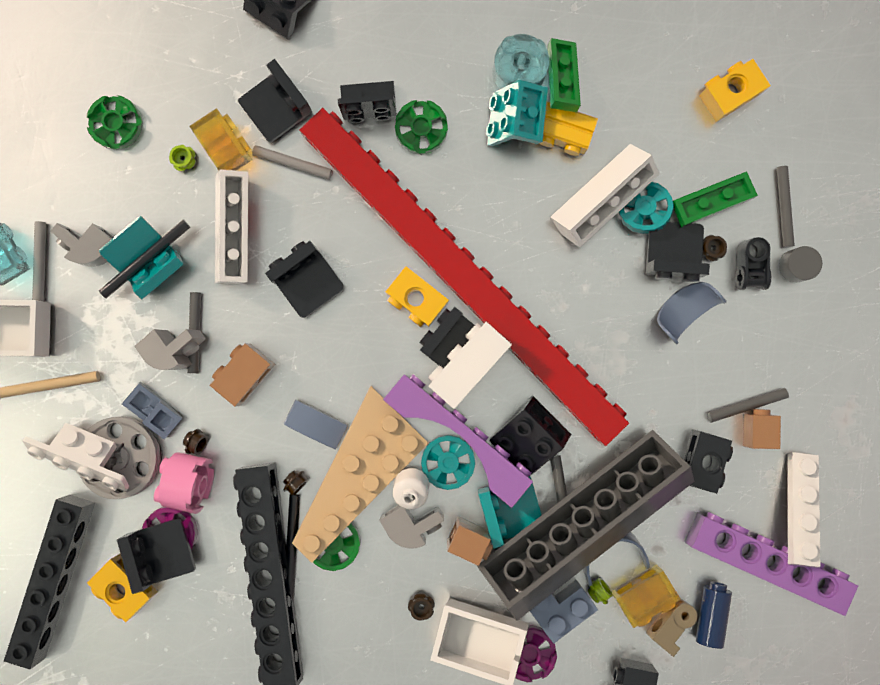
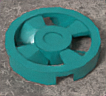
(645, 209)
(448, 462)

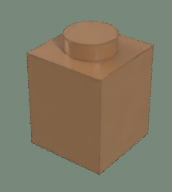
(761, 430)

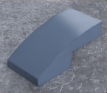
(152, 410)
(315, 424)

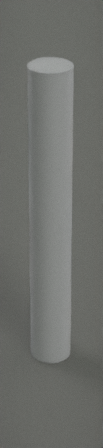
(292, 162)
(39, 260)

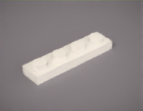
(803, 510)

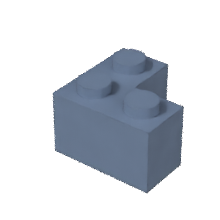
(564, 611)

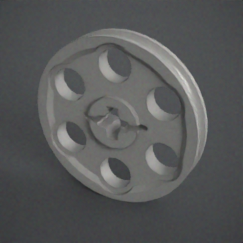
(131, 456)

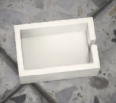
(24, 328)
(468, 364)
(479, 642)

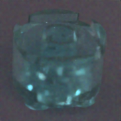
(521, 50)

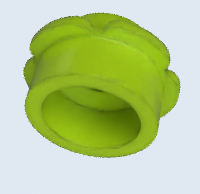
(176, 154)
(600, 591)

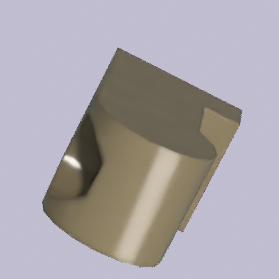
(671, 625)

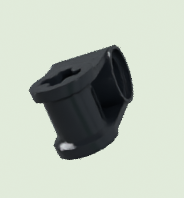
(753, 266)

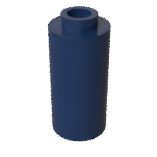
(714, 615)

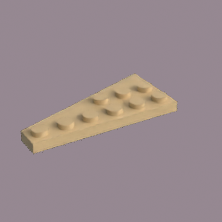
(369, 458)

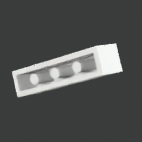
(605, 195)
(231, 227)

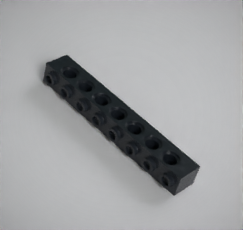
(275, 562)

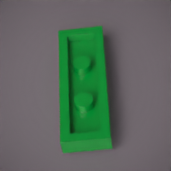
(563, 75)
(714, 199)

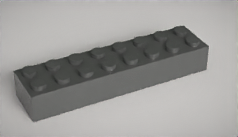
(586, 523)

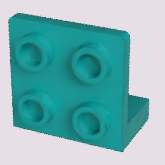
(517, 113)
(130, 245)
(505, 521)

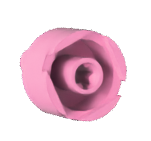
(184, 482)

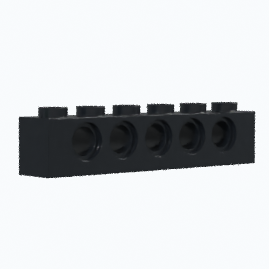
(49, 581)

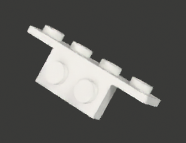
(81, 452)

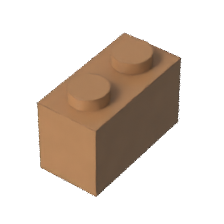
(241, 374)
(469, 541)

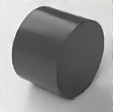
(800, 264)

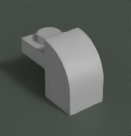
(82, 249)
(166, 353)
(409, 532)

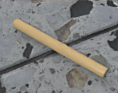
(49, 384)

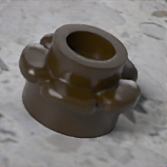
(720, 245)
(195, 442)
(294, 482)
(426, 612)

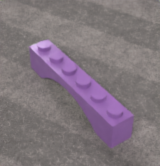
(504, 478)

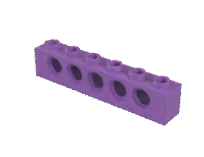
(834, 595)

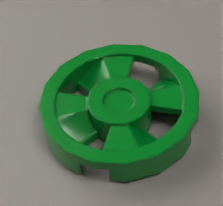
(113, 122)
(421, 126)
(348, 545)

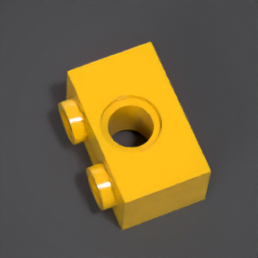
(749, 84)
(410, 282)
(104, 587)

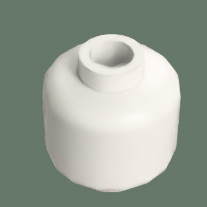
(411, 488)

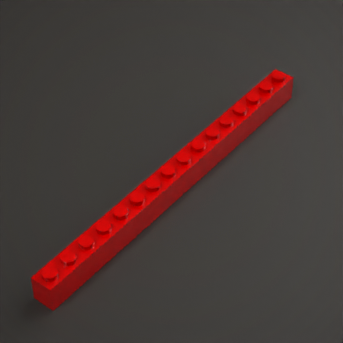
(463, 277)

